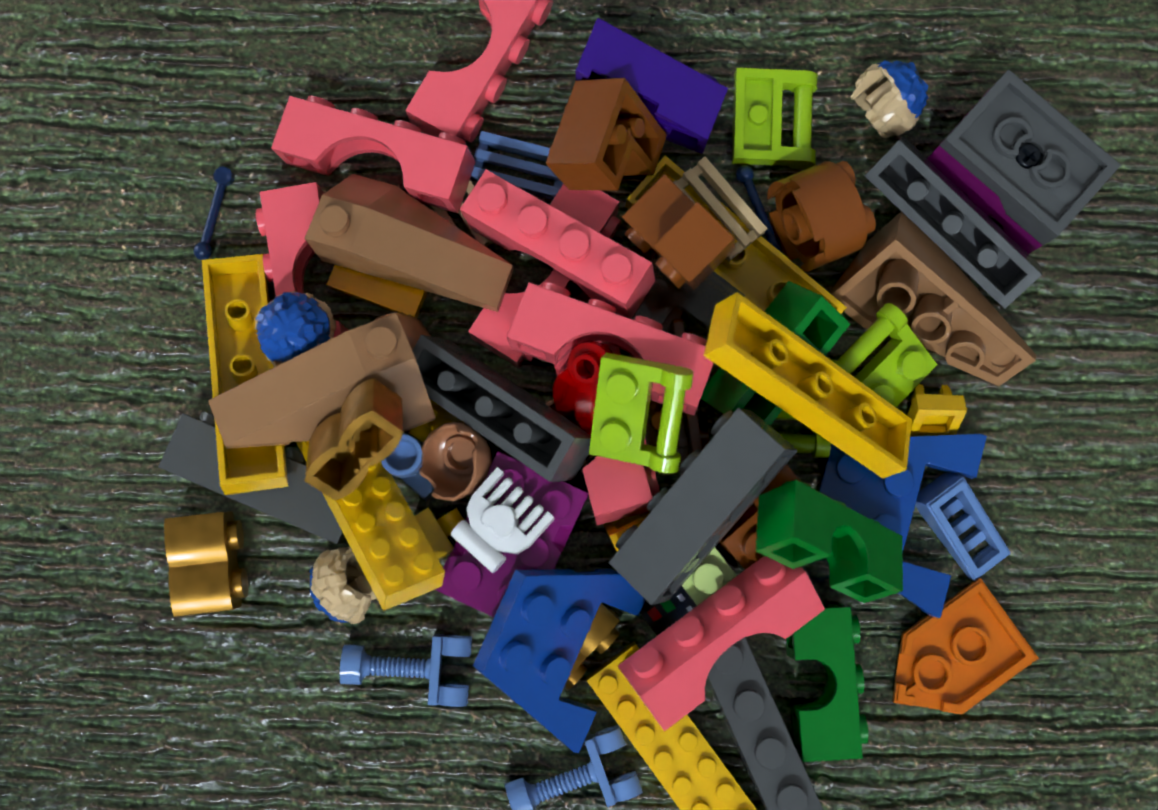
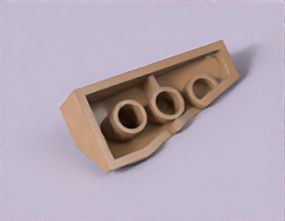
(401, 240)
(938, 299)
(306, 390)

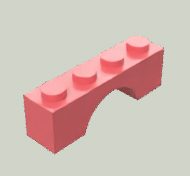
(456, 99)
(323, 137)
(587, 206)
(285, 221)
(575, 250)
(554, 323)
(615, 486)
(674, 665)

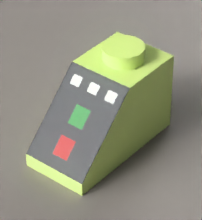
(702, 583)

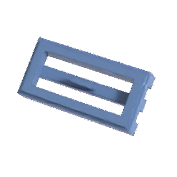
(518, 147)

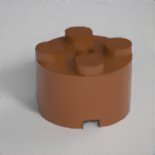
(820, 214)

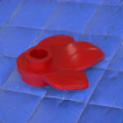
(576, 386)

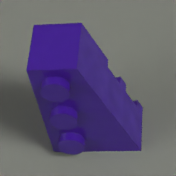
(675, 94)

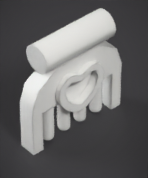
(497, 526)

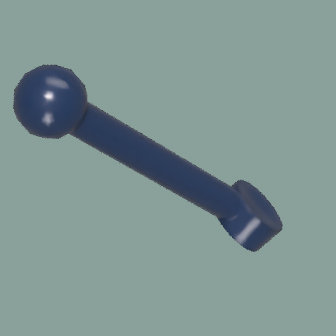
(744, 175)
(224, 178)

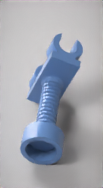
(406, 464)
(357, 664)
(621, 788)

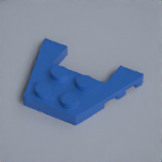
(894, 499)
(539, 639)

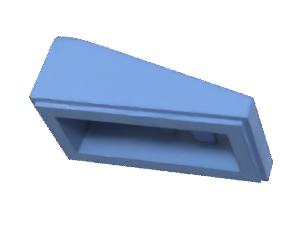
(941, 501)

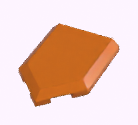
(962, 655)

